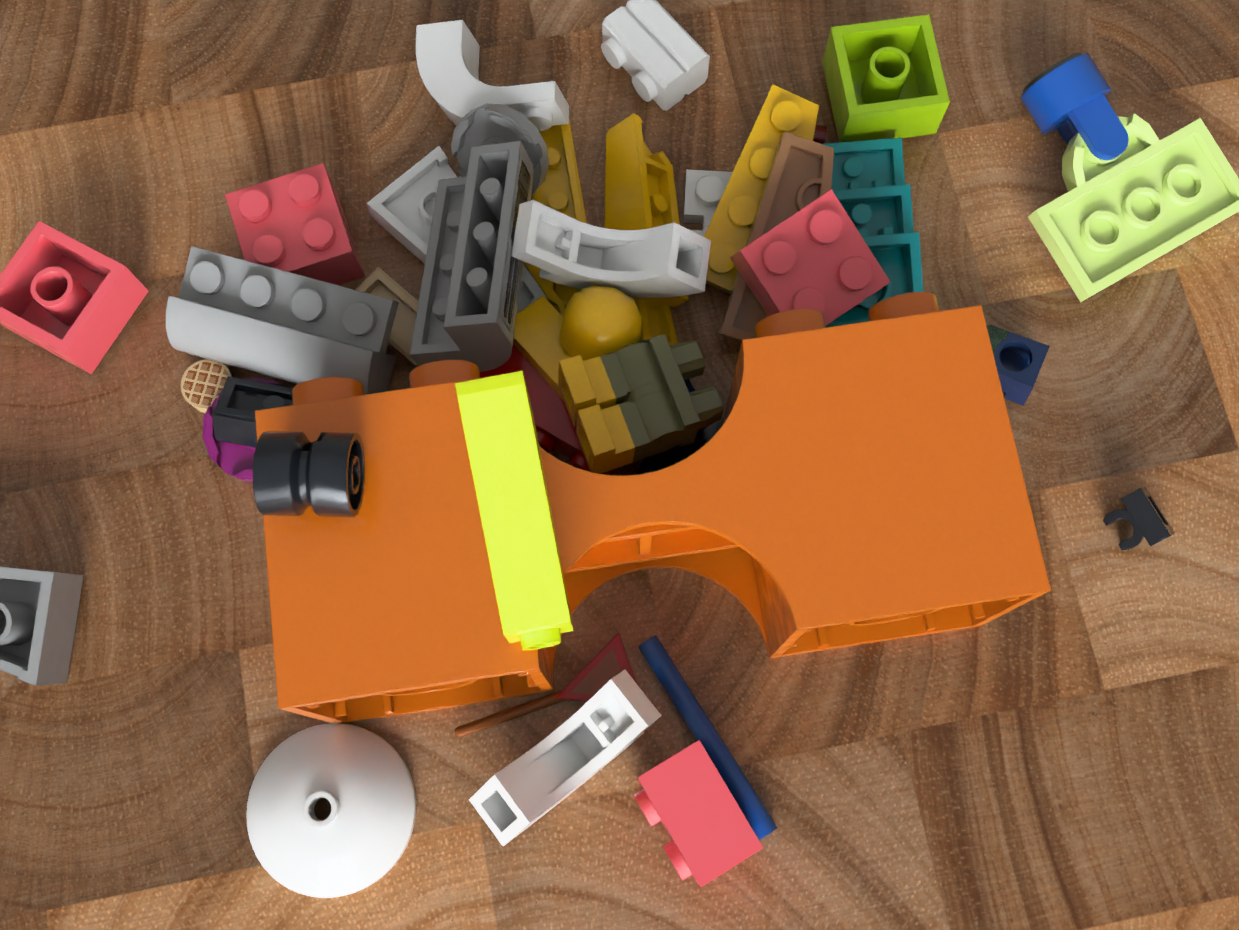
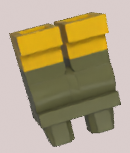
(636, 401)

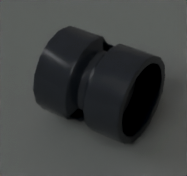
(302, 473)

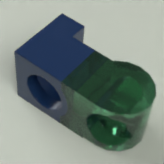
(1017, 362)

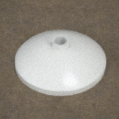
(368, 819)

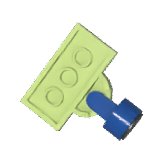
(1125, 186)

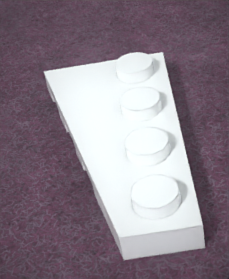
(408, 208)

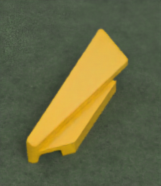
(640, 197)

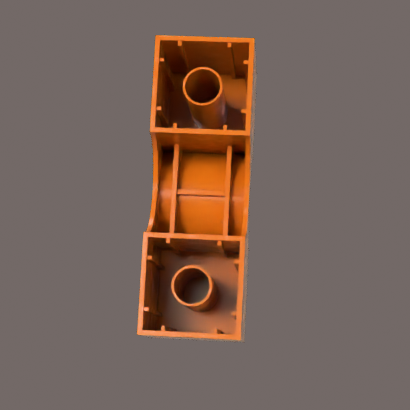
(840, 502)

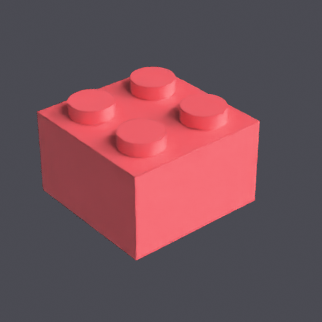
(296, 226)
(811, 263)
(67, 297)
(698, 814)

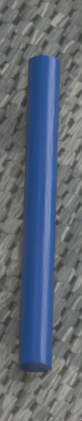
(705, 732)

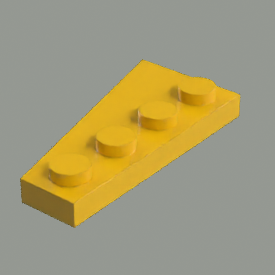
(741, 197)

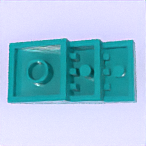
(874, 194)

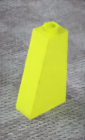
(515, 509)

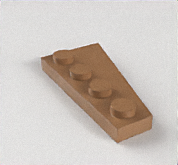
(796, 178)

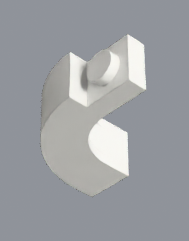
(450, 71)
(636, 262)
(565, 758)

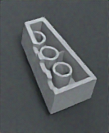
(38, 623)

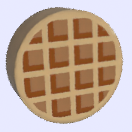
(203, 383)

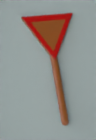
(586, 684)

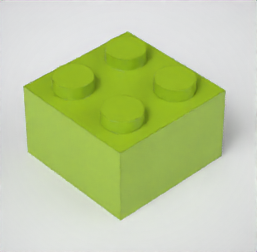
(885, 79)

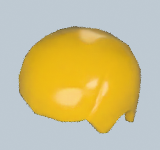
(599, 322)

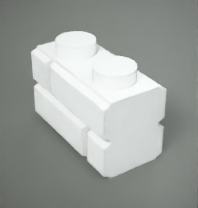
(654, 51)

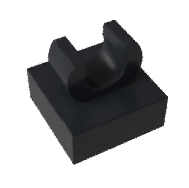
(1145, 518)

